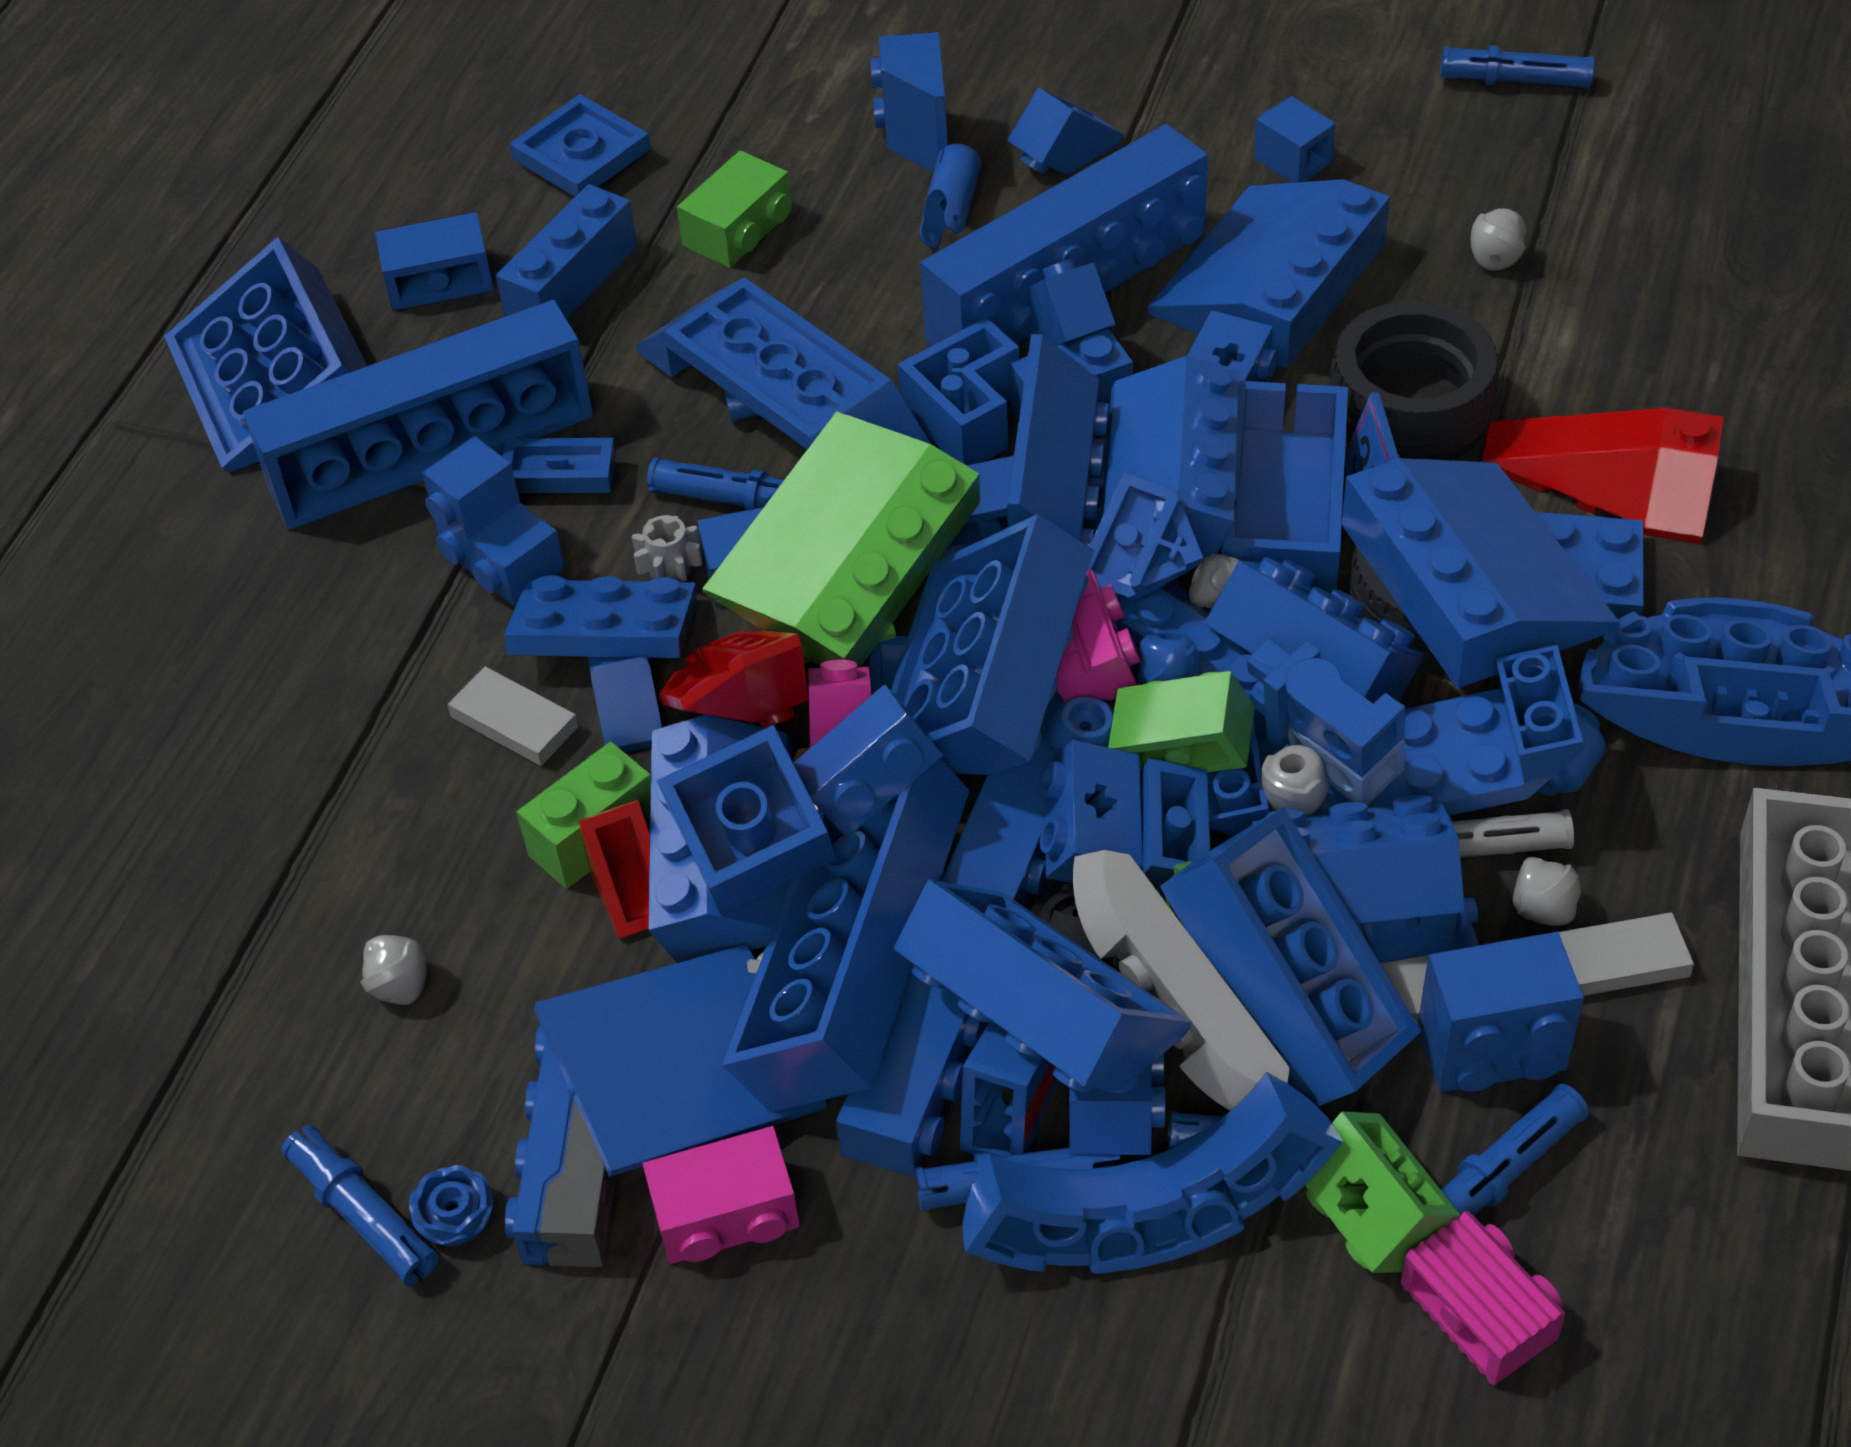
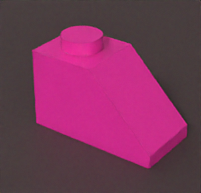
(834, 694)

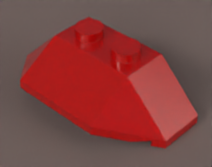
(742, 678)

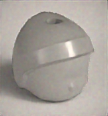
(1498, 239)
(1210, 579)
(1295, 779)
(1546, 892)
(394, 969)

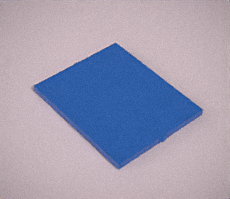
(651, 1056)

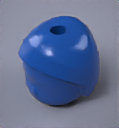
(1167, 657)

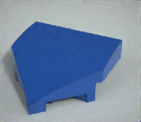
(1143, 539)

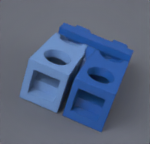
(1316, 709)

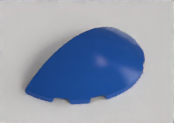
(1726, 682)

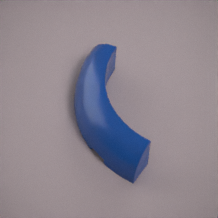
(1155, 1205)

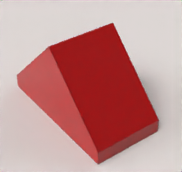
(619, 864)

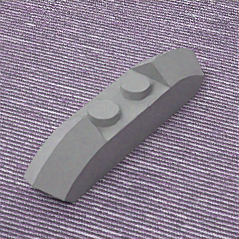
(1132, 921)

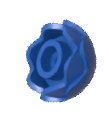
(1078, 714)
(451, 1187)

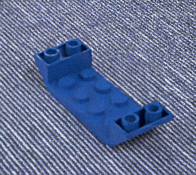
(777, 364)
(1457, 750)

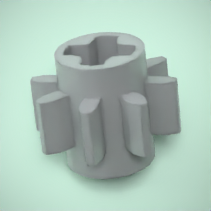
(667, 548)

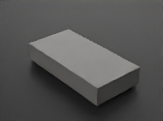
(513, 716)

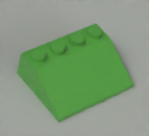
(847, 539)

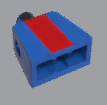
(985, 1118)

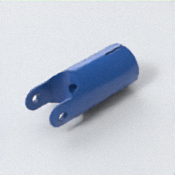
(950, 192)

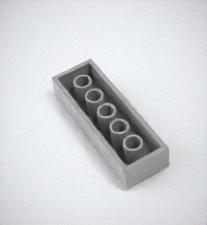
(1795, 980)

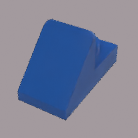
(625, 701)

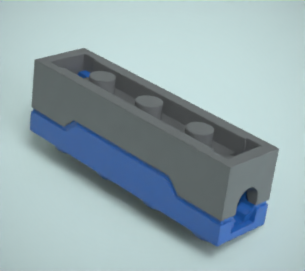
(564, 1184)

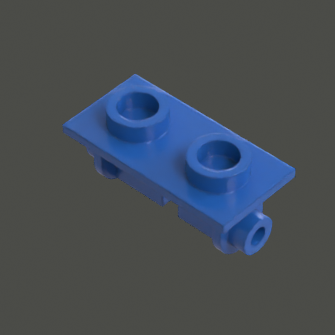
(1421, 935)

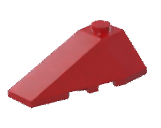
(1625, 462)

